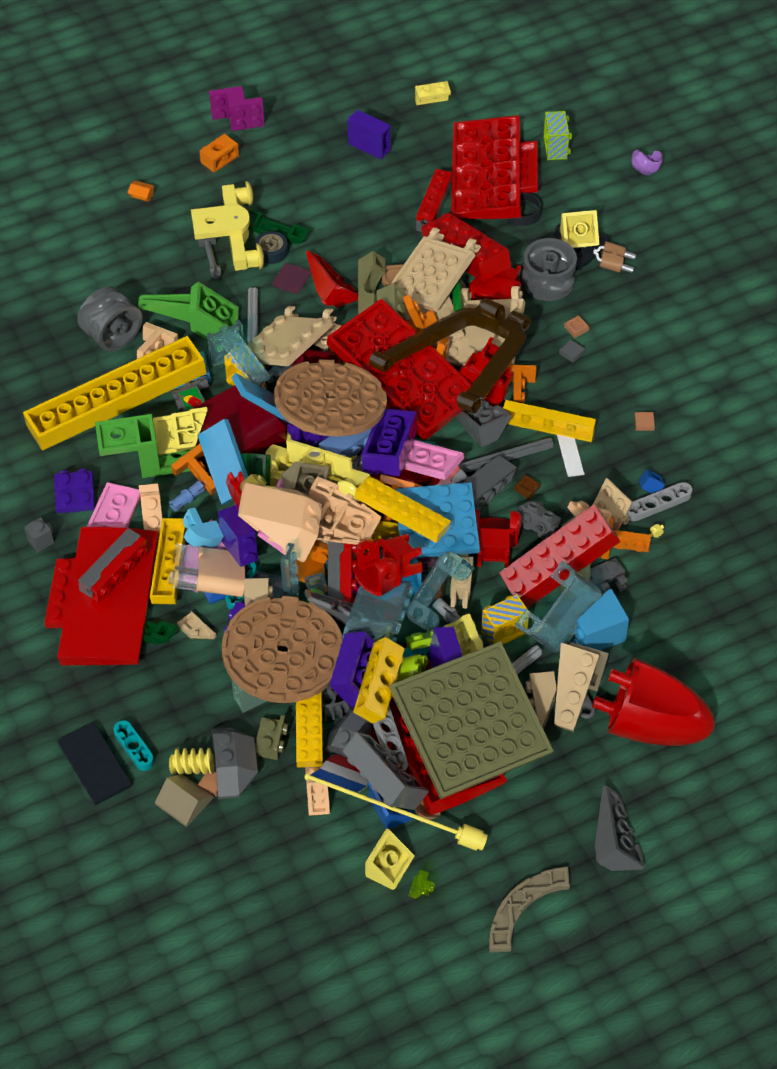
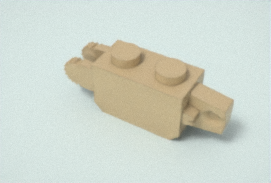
(461, 589)

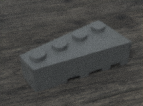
(490, 480)
(384, 773)

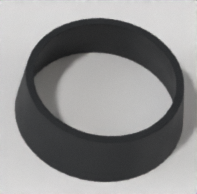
(530, 219)

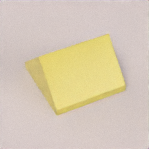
(580, 228)
(388, 860)

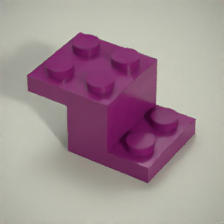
(232, 104)

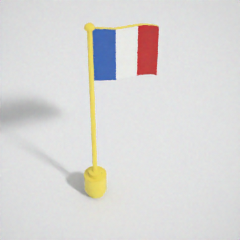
(345, 777)

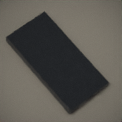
(94, 764)

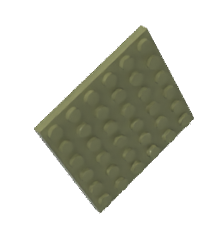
(470, 720)

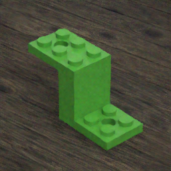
(136, 435)

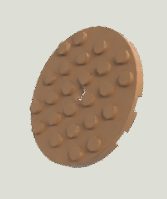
(352, 403)
(275, 675)

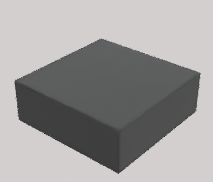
(571, 351)

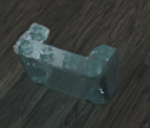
(445, 564)
(379, 614)
(562, 618)

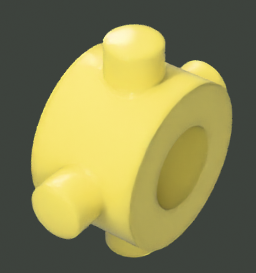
(656, 530)

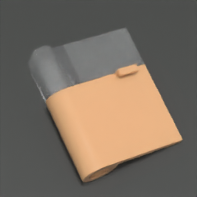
(207, 571)

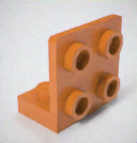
(315, 561)

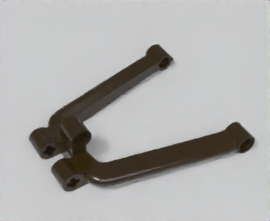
(488, 316)

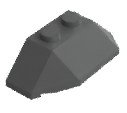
(234, 761)

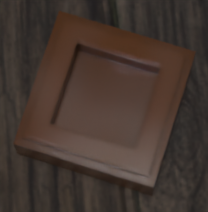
(527, 487)

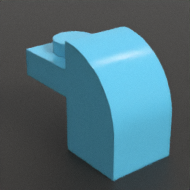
(199, 533)

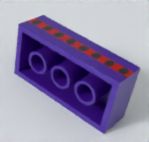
(390, 443)

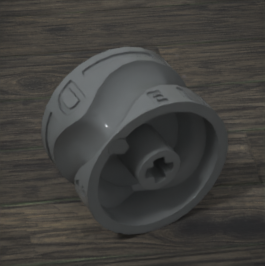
(549, 269)
(109, 318)

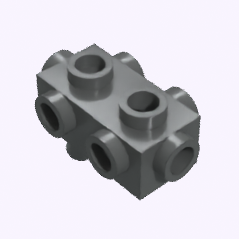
(539, 519)

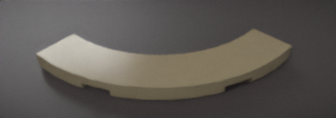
(519, 900)

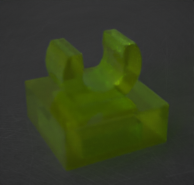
(421, 885)

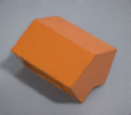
(141, 191)

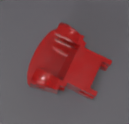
(496, 287)
(476, 363)
(497, 537)
(384, 574)

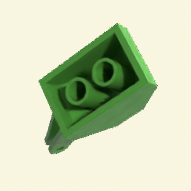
(201, 308)

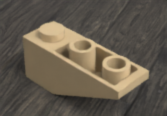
(543, 694)

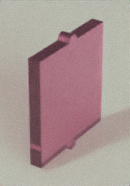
(291, 278)

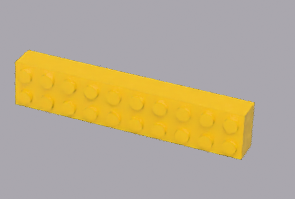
(114, 392)

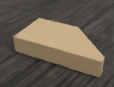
(195, 627)

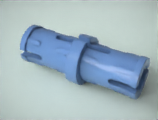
(187, 496)

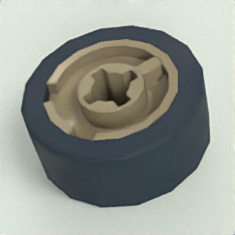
(273, 246)

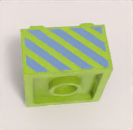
(556, 135)

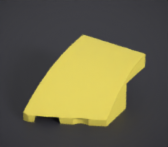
(178, 430)

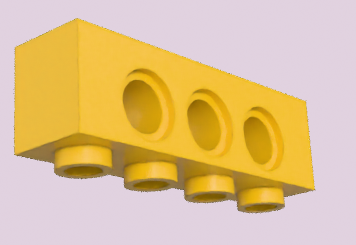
(379, 675)

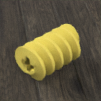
(192, 762)

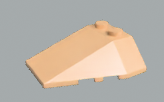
(282, 516)
(341, 516)

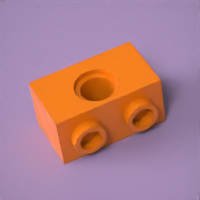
(219, 153)

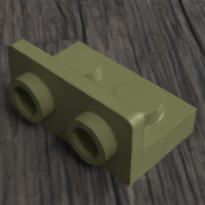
(270, 737)

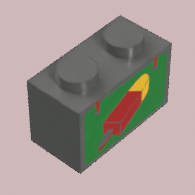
(188, 398)

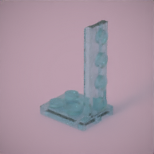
(231, 341)
(289, 582)

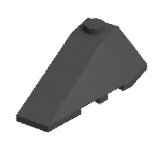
(485, 424)
(344, 731)
(614, 838)

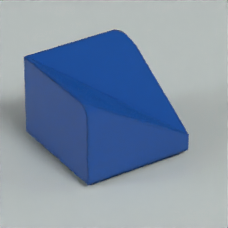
(651, 481)

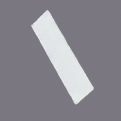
(570, 456)

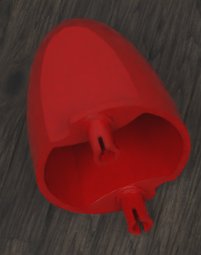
(655, 708)

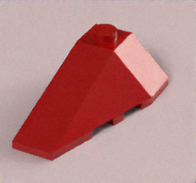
(329, 283)

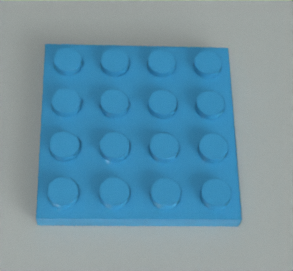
(453, 503)

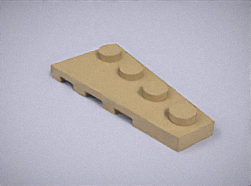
(574, 679)

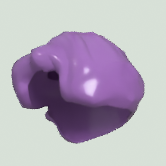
(645, 163)

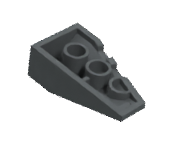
(334, 607)

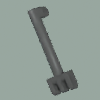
(215, 270)

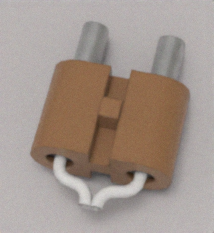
(613, 257)

